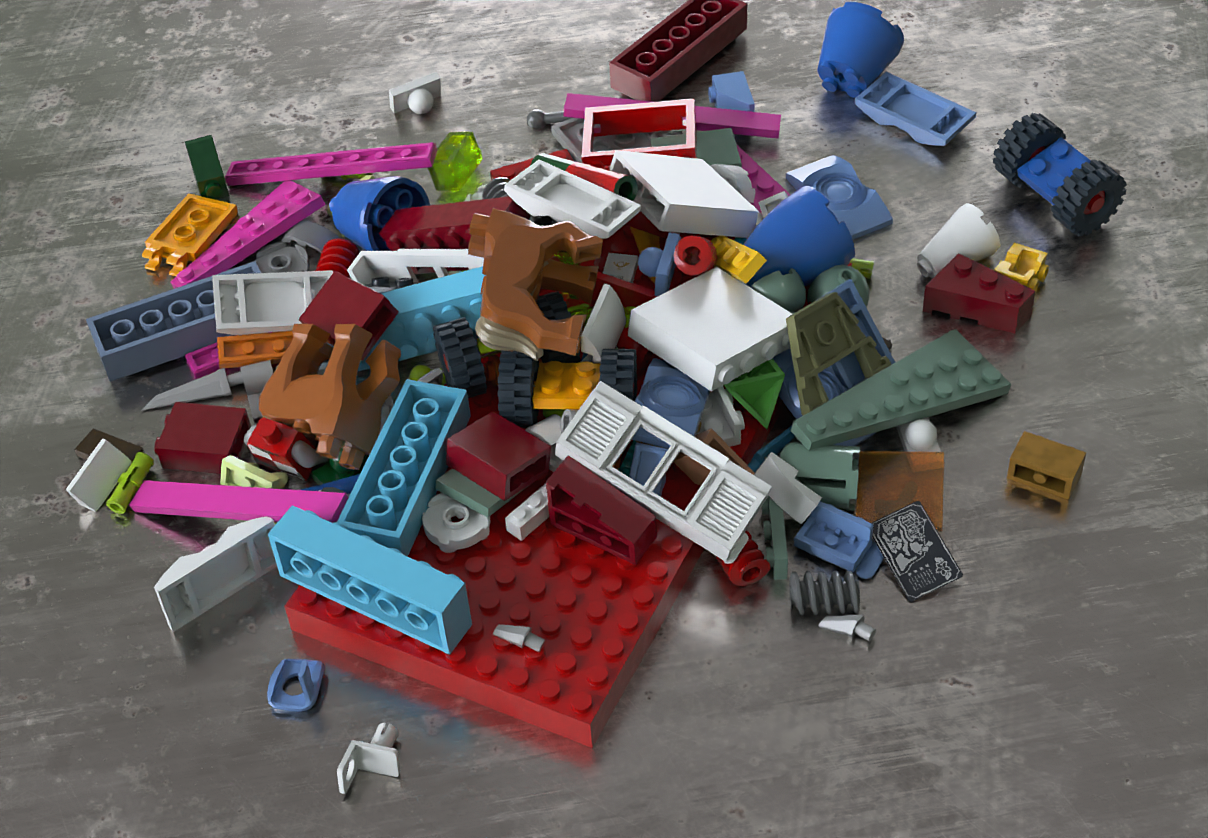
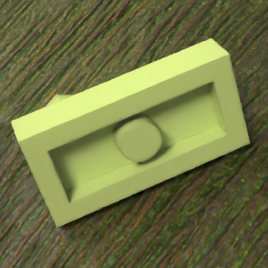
(248, 474)

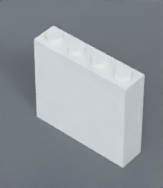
(686, 195)
(711, 328)

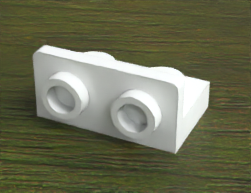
(722, 417)

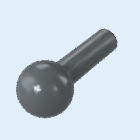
(538, 119)

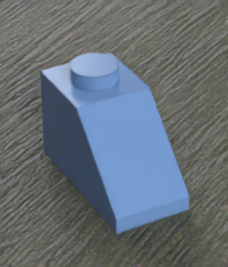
(731, 92)

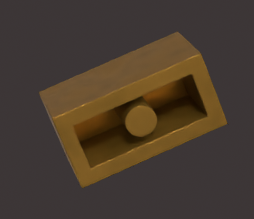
(1046, 465)

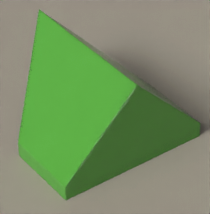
(758, 390)

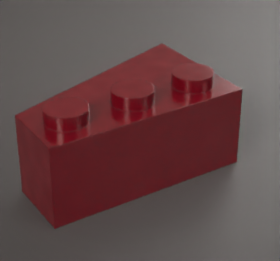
(979, 294)
(598, 512)

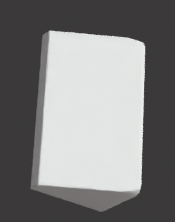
(98, 476)

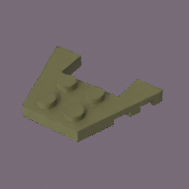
(820, 338)

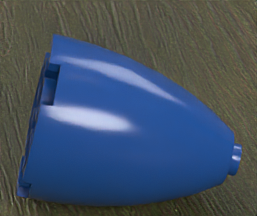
(801, 237)

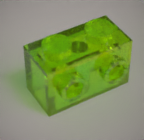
(455, 161)

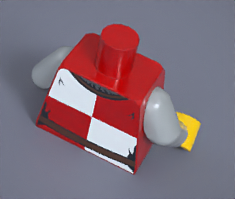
(282, 448)

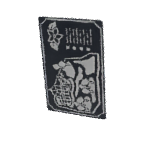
(915, 551)

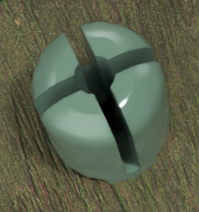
(826, 471)

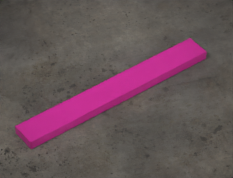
(707, 118)
(331, 164)
(233, 501)

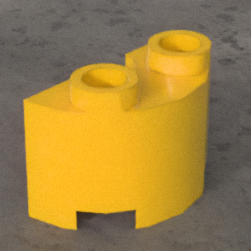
(1024, 265)

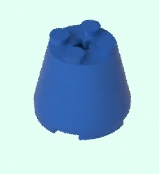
(857, 48)
(367, 205)

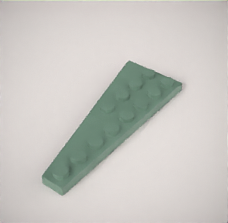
(921, 385)

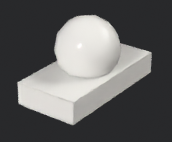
(416, 94)
(919, 436)

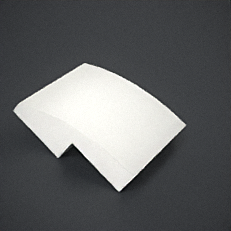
(604, 324)

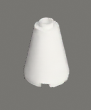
(961, 234)

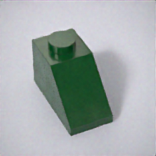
(206, 167)

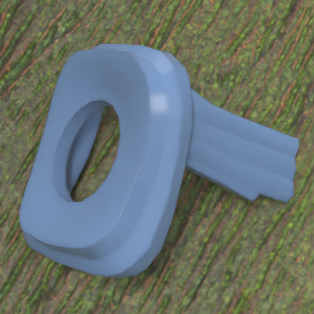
(310, 677)

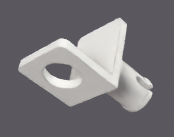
(372, 757)

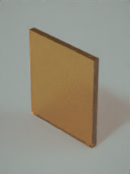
(898, 479)

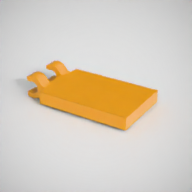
(188, 232)

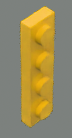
(737, 259)

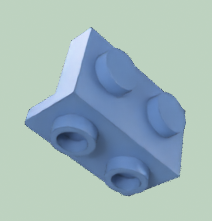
(835, 536)

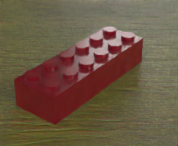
(677, 48)
(441, 226)

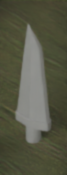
(206, 387)

